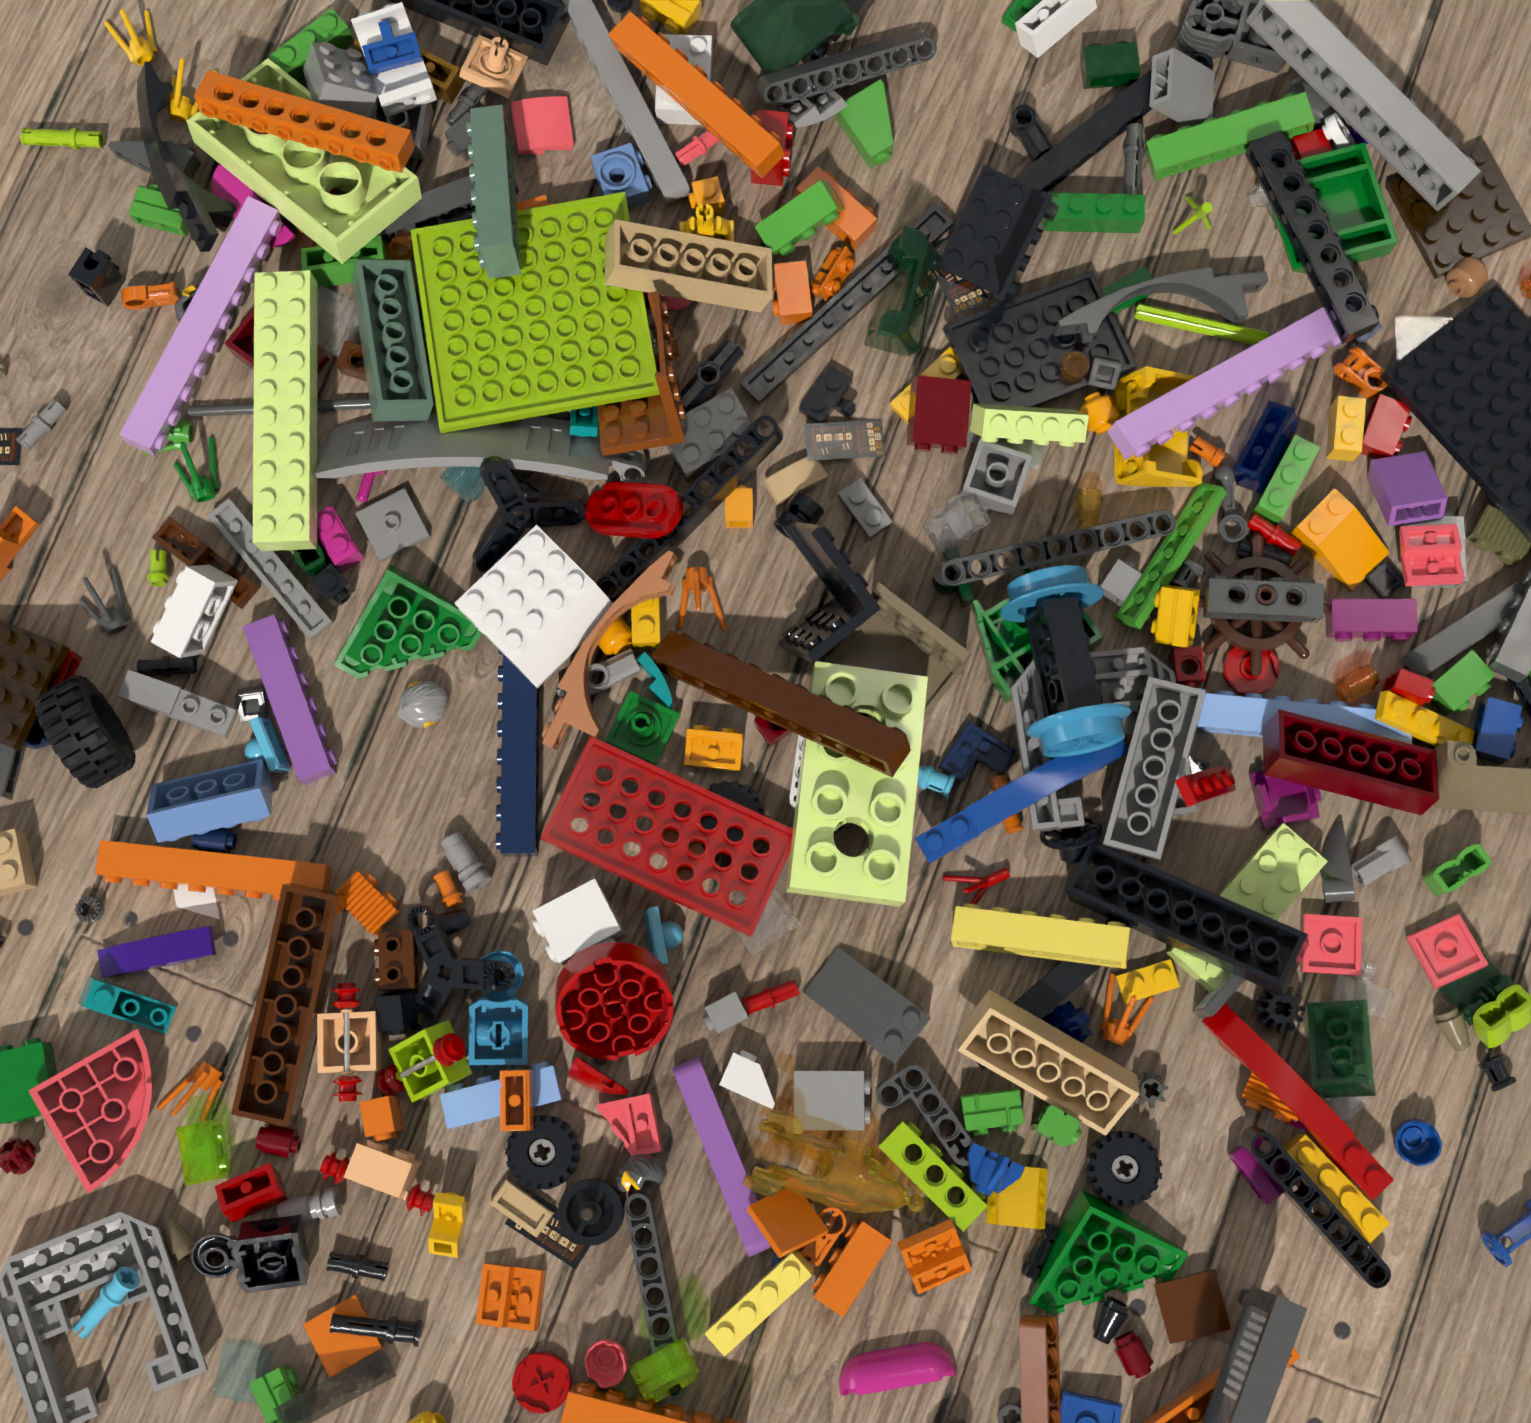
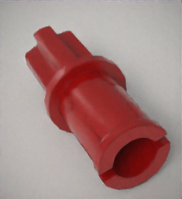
(770, 996)

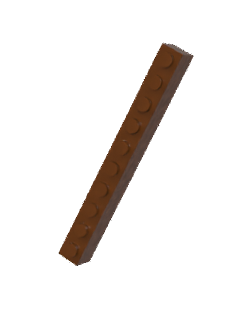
(783, 703)

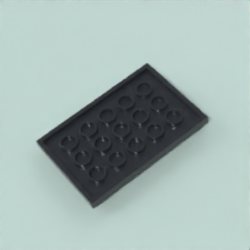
(1013, 349)

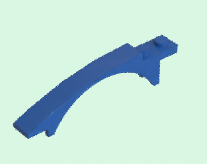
(1012, 798)

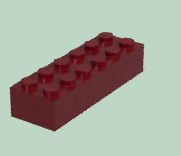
(1350, 762)

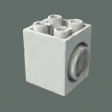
(577, 922)

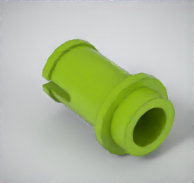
(158, 569)

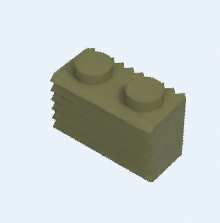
(1498, 535)

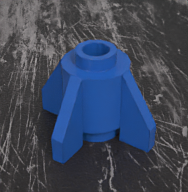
(991, 1170)

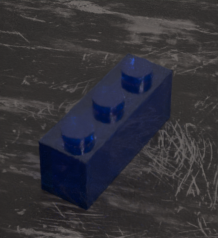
(1265, 447)

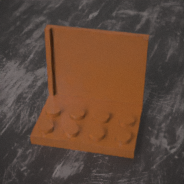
(651, 419)

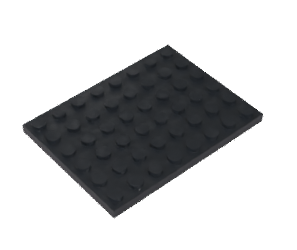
(1475, 397)

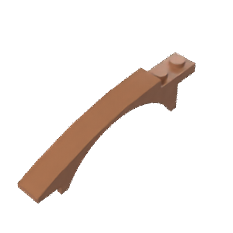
(576, 707)

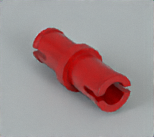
(1274, 534)

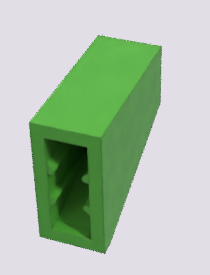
(868, 124)

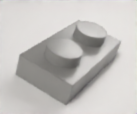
(865, 509)

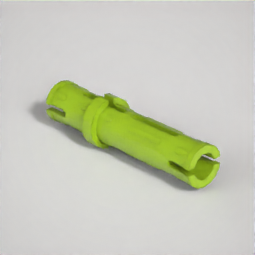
(71, 138)

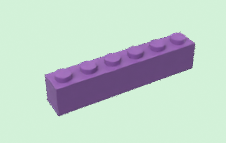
(290, 700)

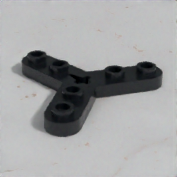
(509, 498)

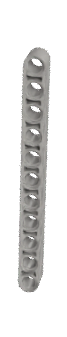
(627, 100)

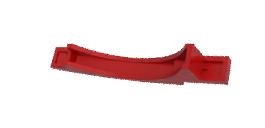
(1318, 1118)

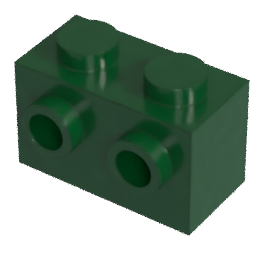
(1109, 65)

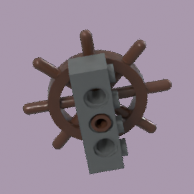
(1259, 603)

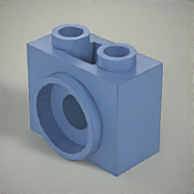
(626, 164)

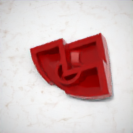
(592, 1078)

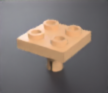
(493, 65)

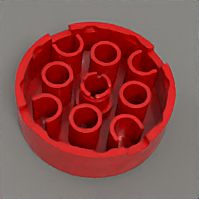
(613, 1000)

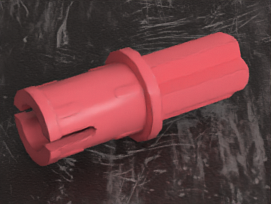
(698, 146)

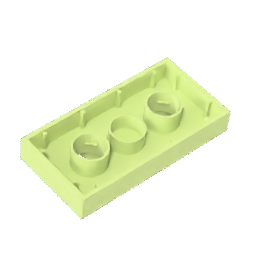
(300, 177)
(844, 791)

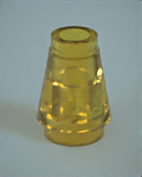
(1088, 506)

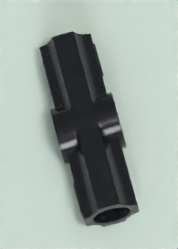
(720, 365)

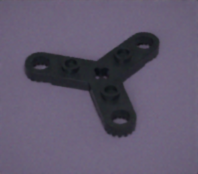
(439, 955)

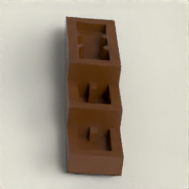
(195, 552)

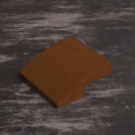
(1192, 1306)

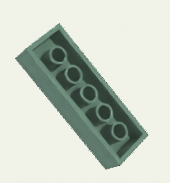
(493, 192)
(391, 340)

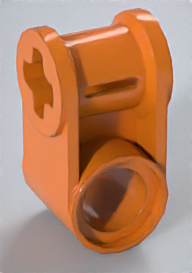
(1358, 375)

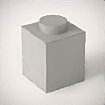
(1120, 582)
(725, 1013)

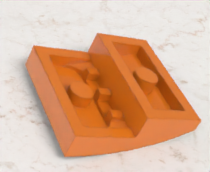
(934, 1256)
(510, 1296)

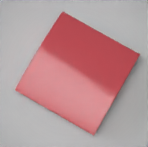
(541, 125)
(1431, 555)

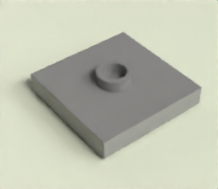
(392, 525)

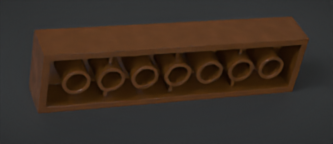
(288, 1004)

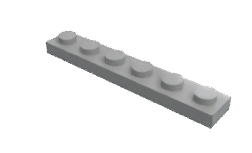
(271, 570)

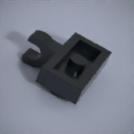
(828, 396)

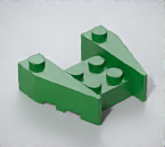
(1008, 642)

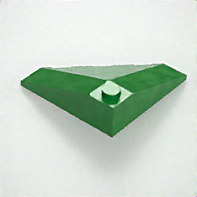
(404, 624)
(1099, 1253)

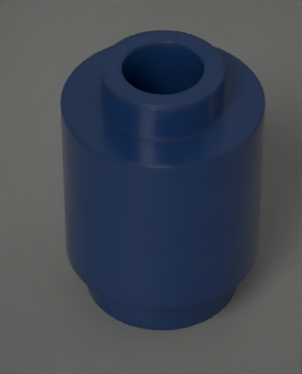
(216, 840)

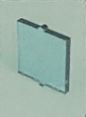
(238, 1368)

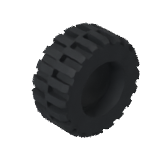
(85, 732)

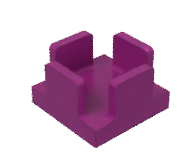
(1283, 800)

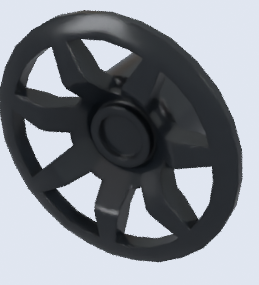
(1073, 841)

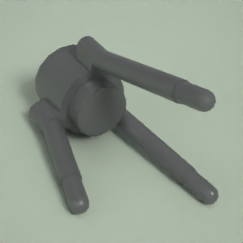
(111, 620)

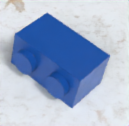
(1496, 730)

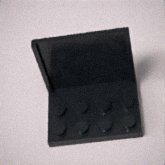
(998, 233)
(844, 612)

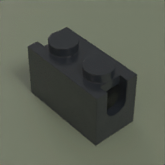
(97, 276)

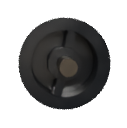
(591, 1212)

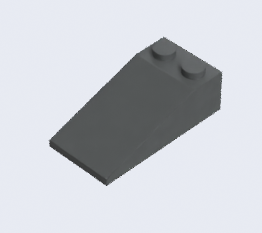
(867, 1005)

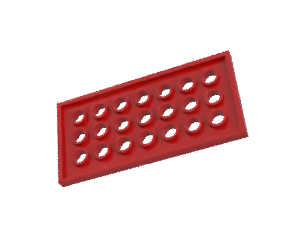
(663, 817)

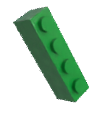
(1098, 213)

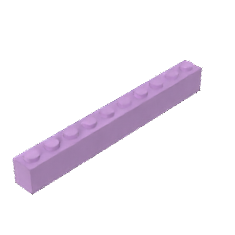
(201, 327)
(1224, 384)

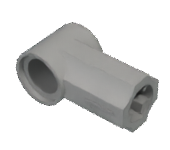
(1385, 857)

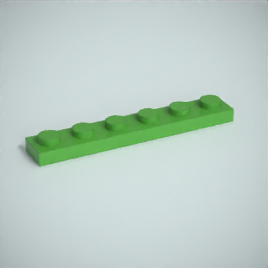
(1170, 554)

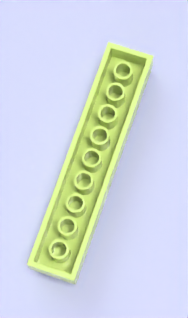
(285, 411)

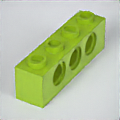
(960, 1213)

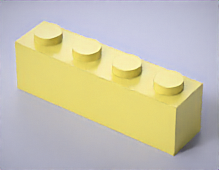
(759, 1302)

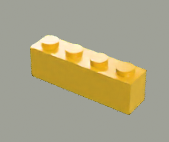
(1337, 1187)

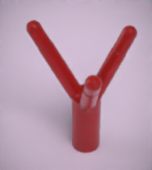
(980, 882)

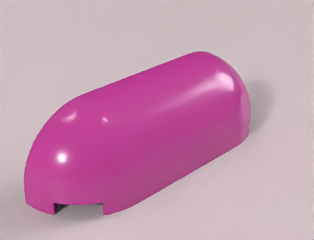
(231, 189)
(895, 1368)

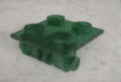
(1476, 989)

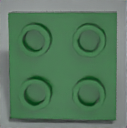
(643, 728)

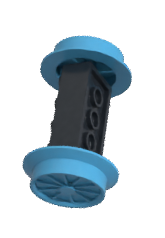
(1052, 609)

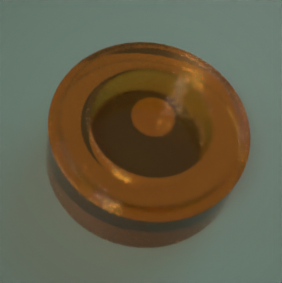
(1074, 365)

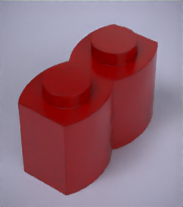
(1410, 686)

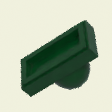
(963, 590)

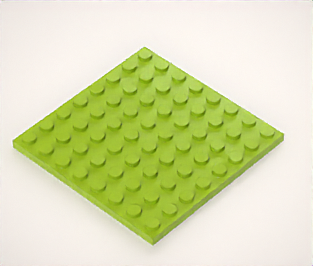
(535, 337)

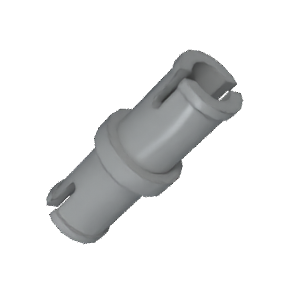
(40, 424)

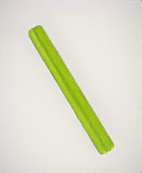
(1199, 324)

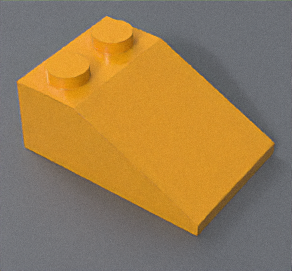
(1341, 540)

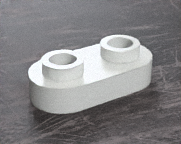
(1336, 129)

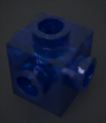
(1070, 1021)

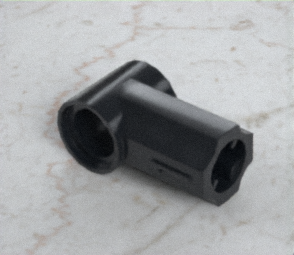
(1030, 134)

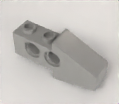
(177, 704)

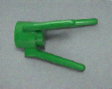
(202, 488)

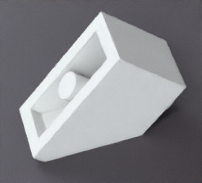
(747, 1079)

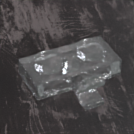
(1349, 989)

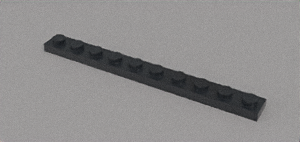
(836, 313)

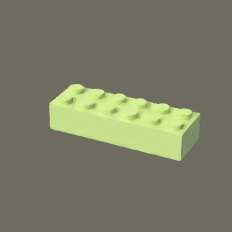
(1263, 884)

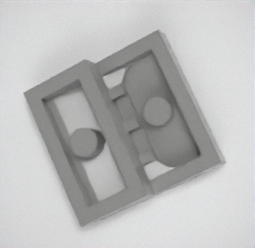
(813, 108)

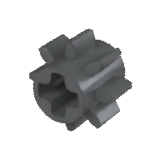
(1157, 1088)

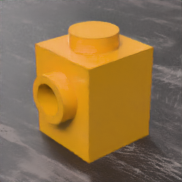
(707, 192)

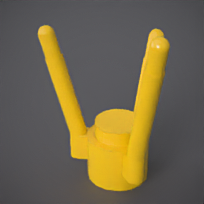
(139, 49)
(179, 105)

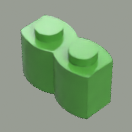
(1458, 868)

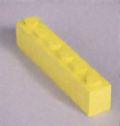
(1041, 936)

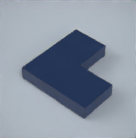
(972, 746)

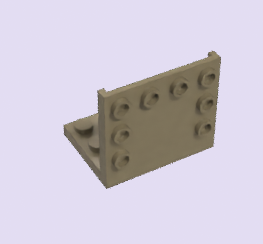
(906, 643)

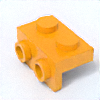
(713, 748)

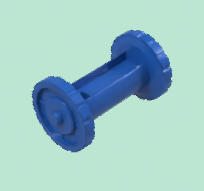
(1517, 1232)

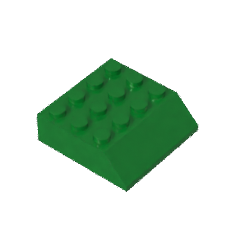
(1353, 201)

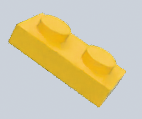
(1147, 981)

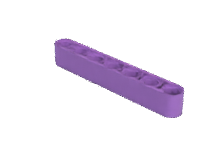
(720, 1150)

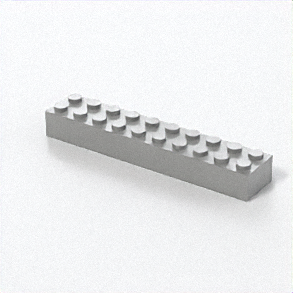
(1365, 98)

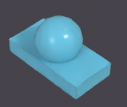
(266, 746)
(661, 935)

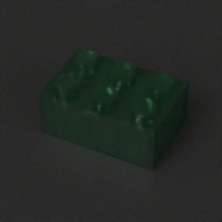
(1341, 1049)

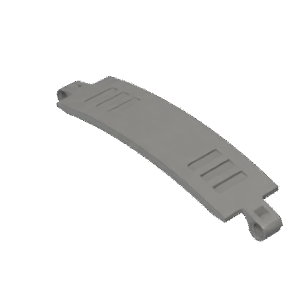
(523, 444)

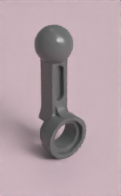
(1225, 478)

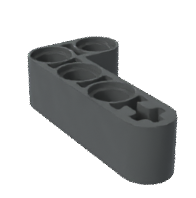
(933, 1117)

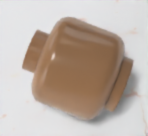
(1467, 276)

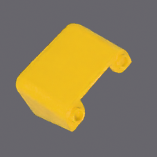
(1166, 463)

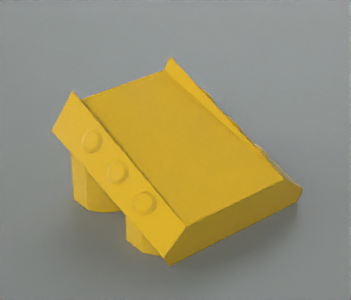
(1021, 1202)

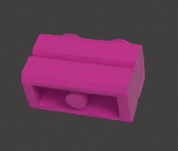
(337, 540)

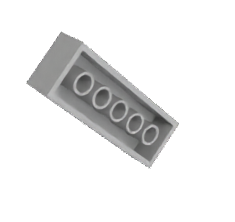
(1153, 763)

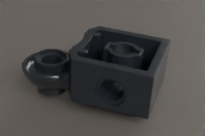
(265, 1251)

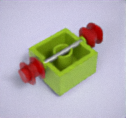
(425, 1063)

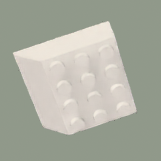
(535, 606)

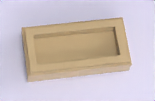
(521, 1208)

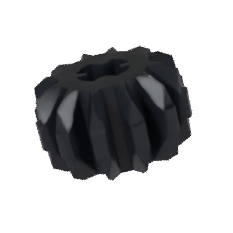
(1280, 1021)

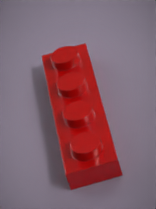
(1205, 785)

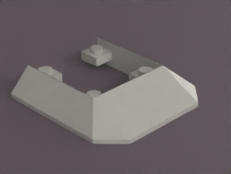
(1122, 680)
(71, 1264)

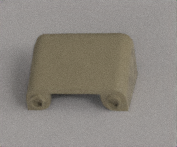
(1480, 788)

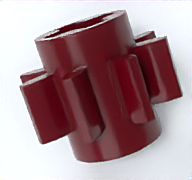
(17, 1156)

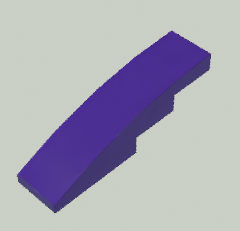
(156, 952)

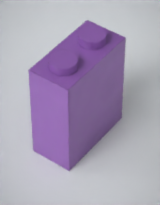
(1407, 488)

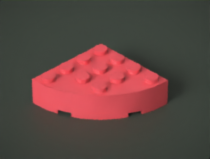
(99, 1108)

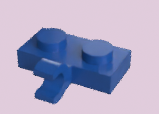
(391, 51)

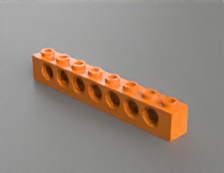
(304, 121)

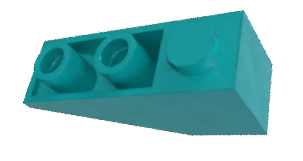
(126, 1005)

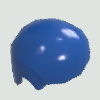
(1417, 1142)

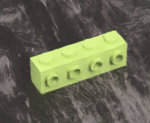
(1029, 423)

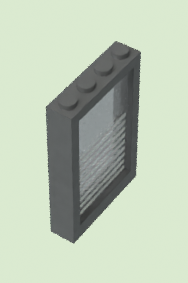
(1255, 1359)

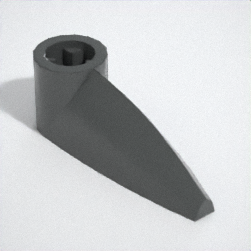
(1336, 873)

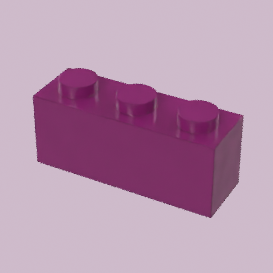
(1371, 619)

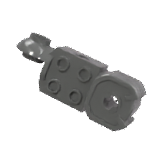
(1222, 27)

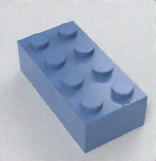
(210, 800)

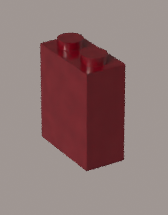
(938, 414)

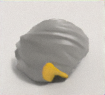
(422, 704)

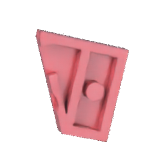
(635, 1123)

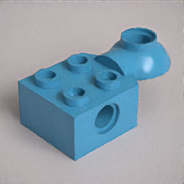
(499, 1021)

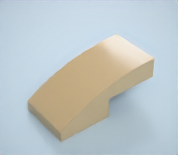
(794, 479)

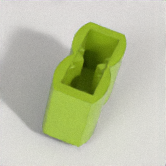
(1499, 1018)

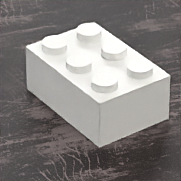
(700, 52)
(193, 610)

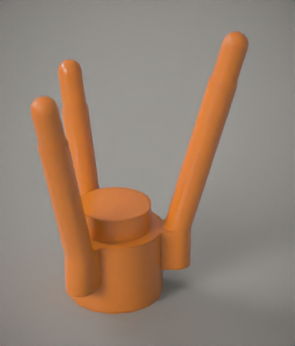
(697, 581)
(1118, 1030)
(203, 1077)

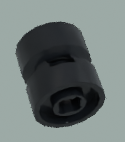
(800, 509)

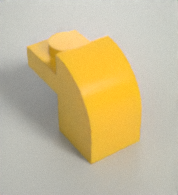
(448, 1224)

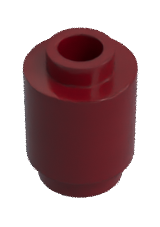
(278, 1141)
(1133, 1354)

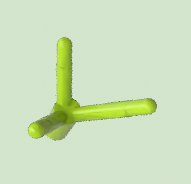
(1199, 213)

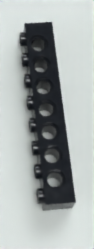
(1272, 179)

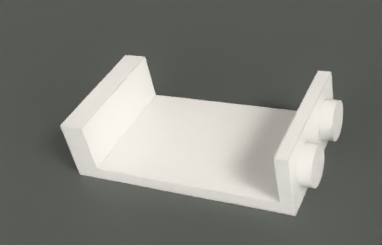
(403, 86)

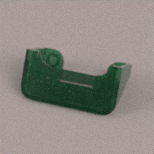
(787, 30)
(904, 330)

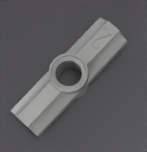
(615, 670)

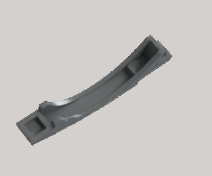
(1220, 292)

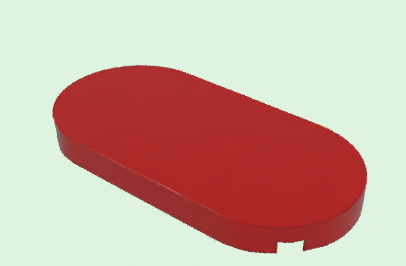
(634, 510)

